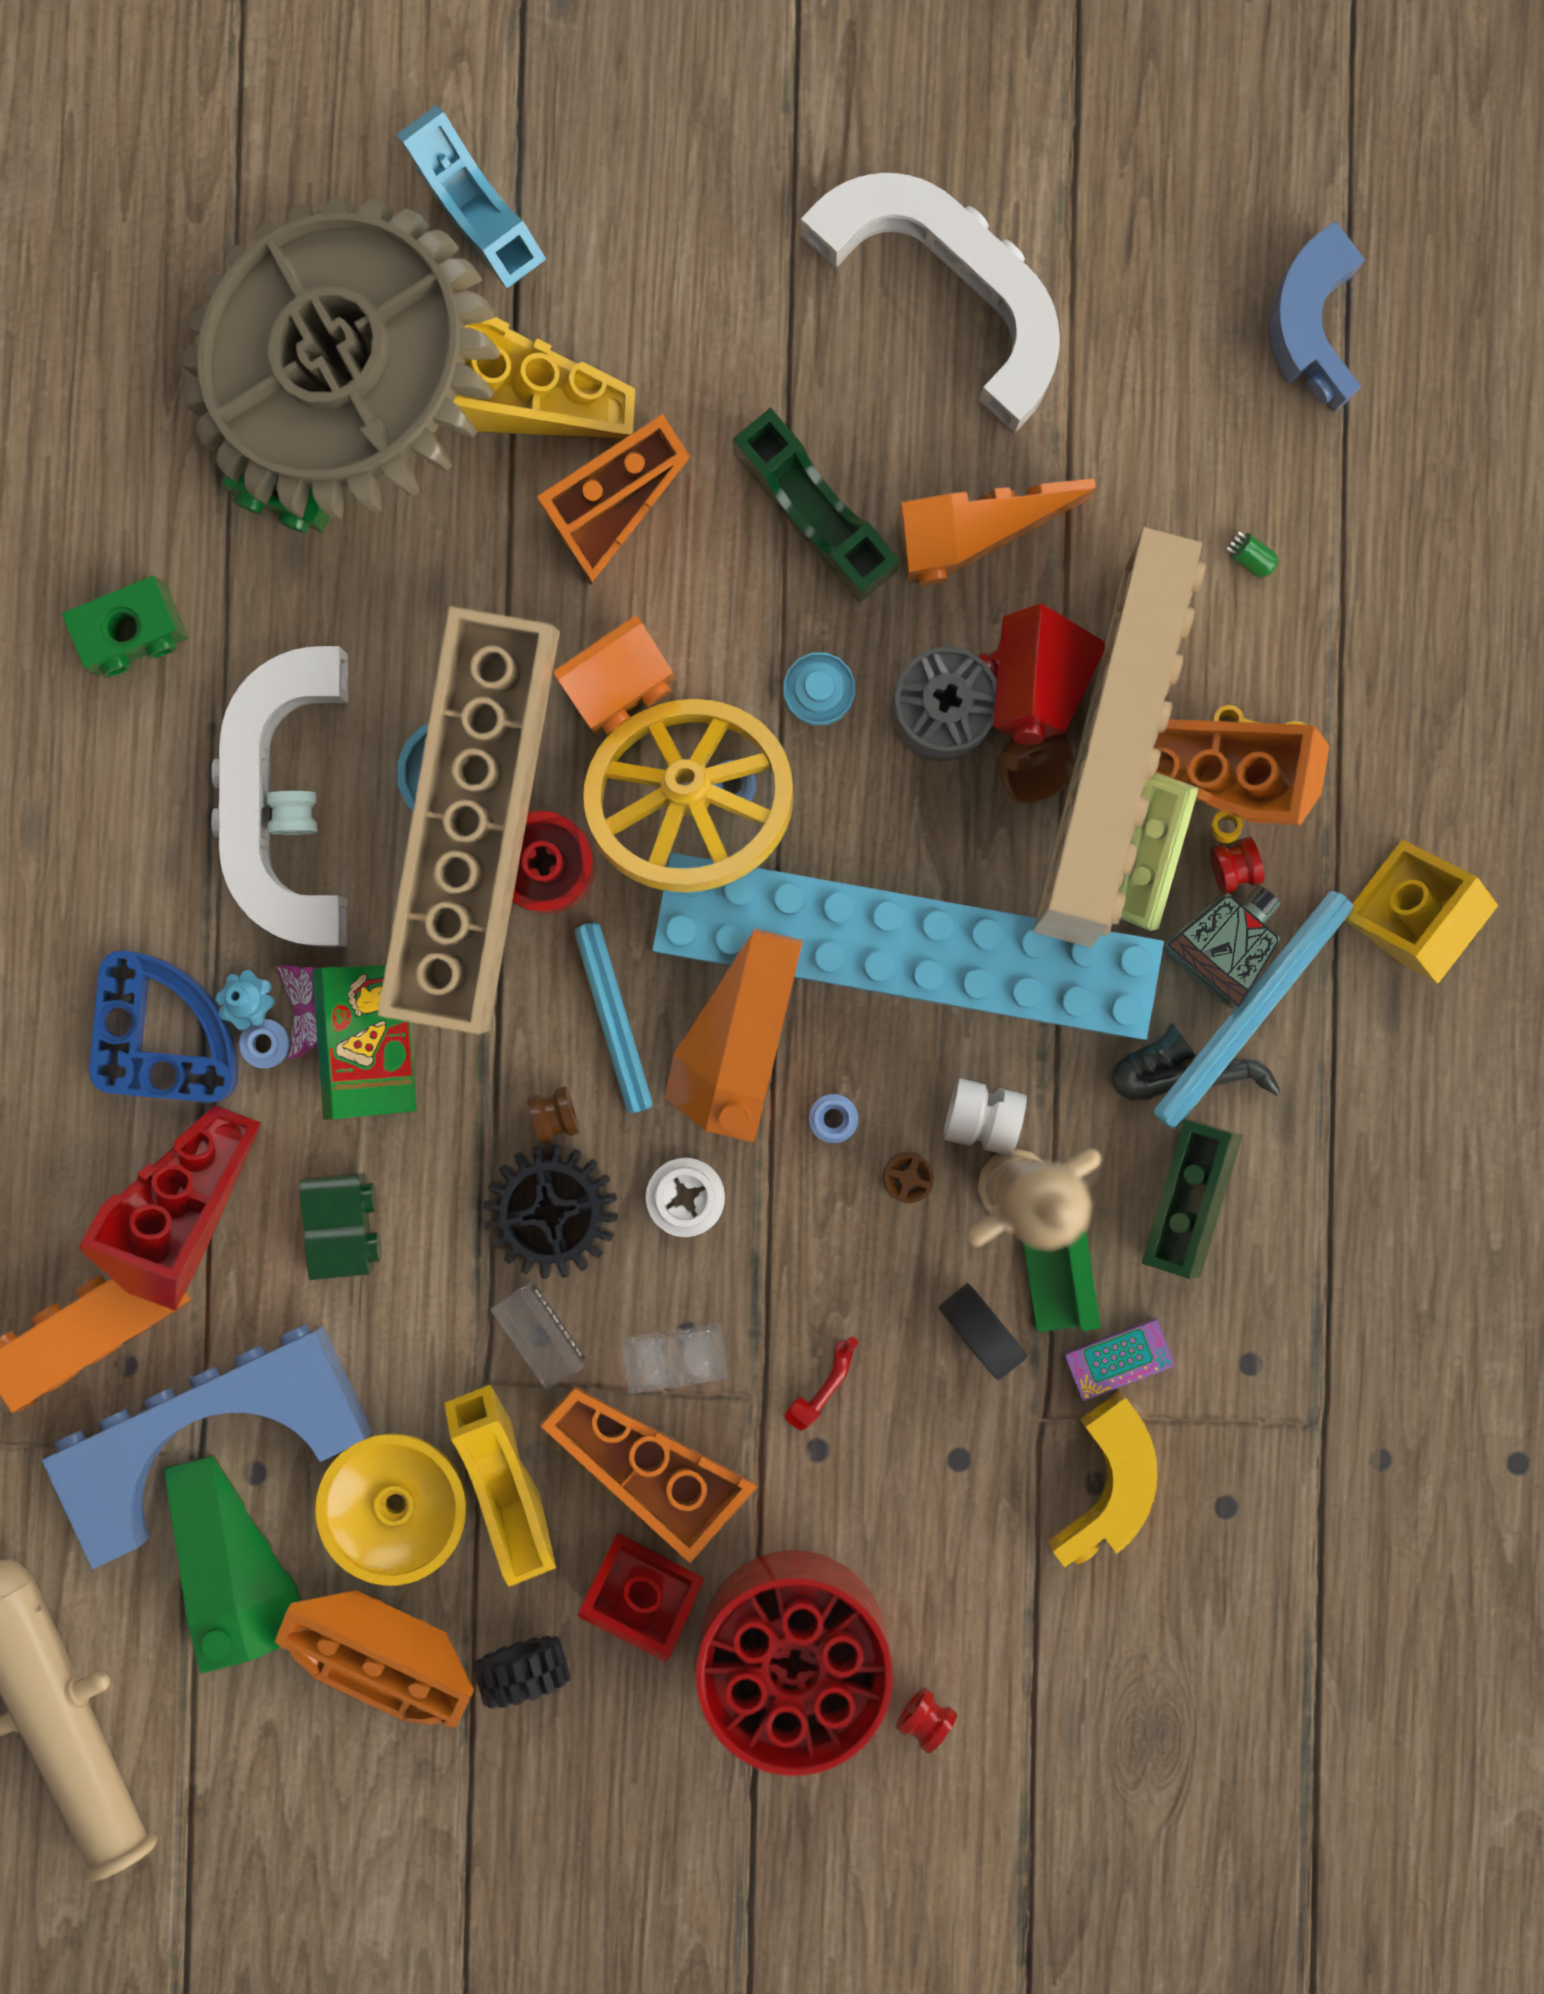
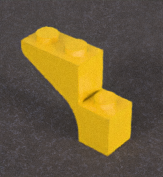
(502, 1484)

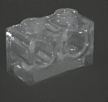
(675, 1357)

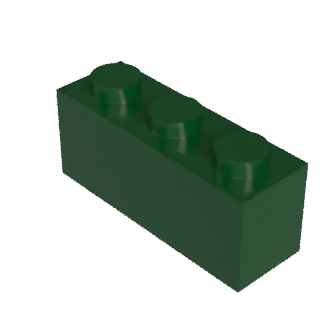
(1191, 1199)

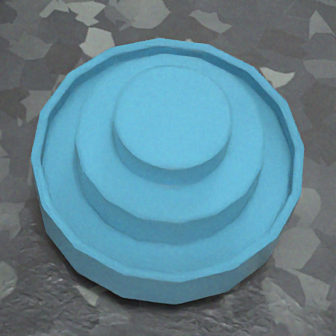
(819, 689)

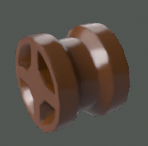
(553, 1115)
(913, 1187)

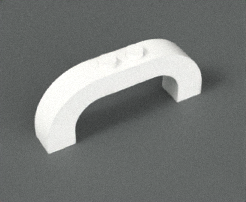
(965, 245)
(244, 779)

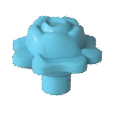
(245, 1000)

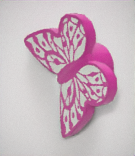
(299, 988)

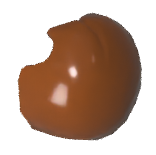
(1037, 770)

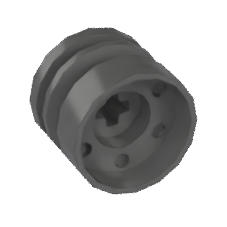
(916, 713)

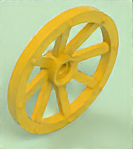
(691, 798)

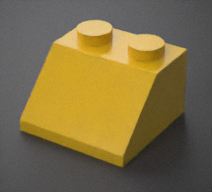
(1421, 910)

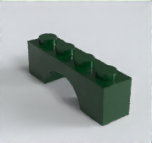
(800, 492)

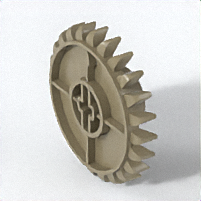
(277, 333)

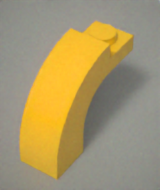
(1127, 1487)

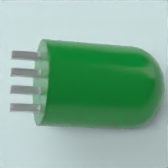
(1253, 555)

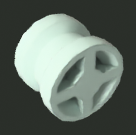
(291, 812)

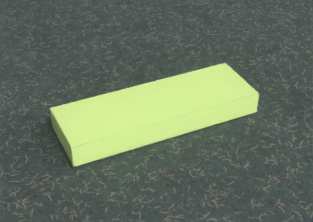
(1158, 850)

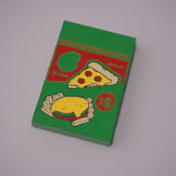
(360, 1054)

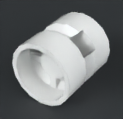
(985, 1117)

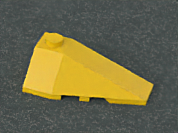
(545, 391)

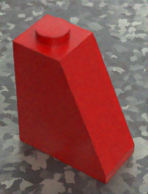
(1042, 673)

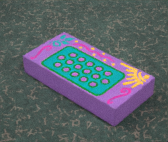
(1119, 1359)

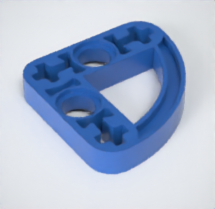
(140, 1063)

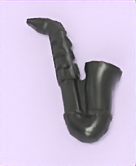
(1159, 1066)

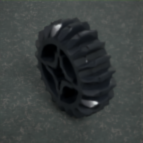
(555, 1234)

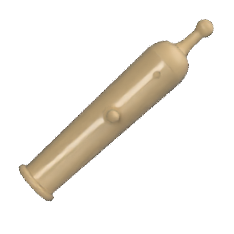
(1034, 1198)
(61, 1731)

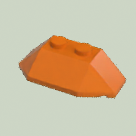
(378, 1656)

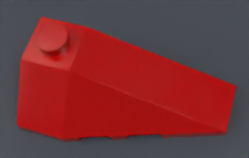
(165, 1219)

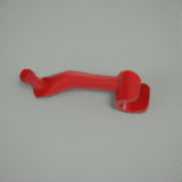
(803, 1412)

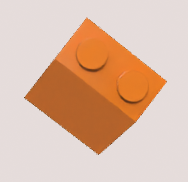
(616, 676)

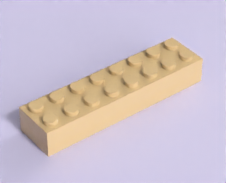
(1119, 739)
(469, 820)

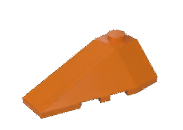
(951, 532)
(730, 1050)

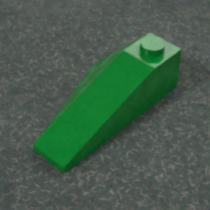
(226, 1568)

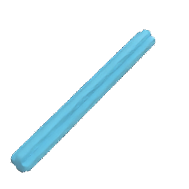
(1254, 1010)

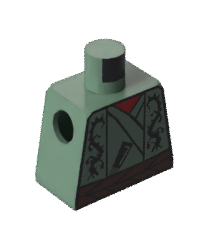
(1227, 944)

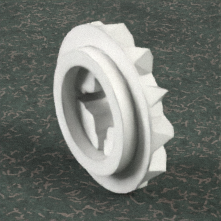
(678, 1219)

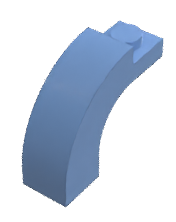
(1297, 316)

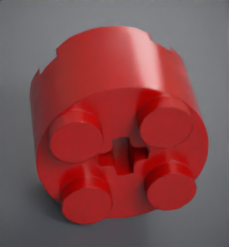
(568, 879)

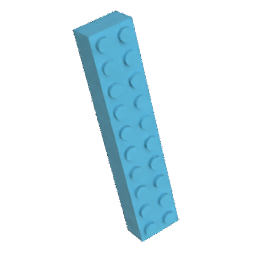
(919, 949)

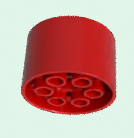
(812, 1584)

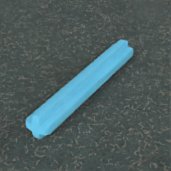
(613, 1017)

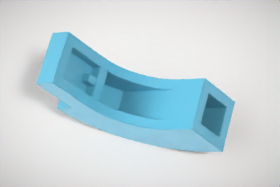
(469, 199)

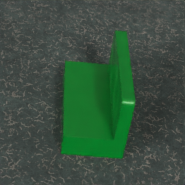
(1062, 1286)

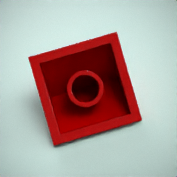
(640, 1597)

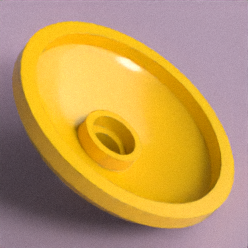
(370, 1535)

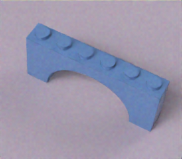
(106, 1473)

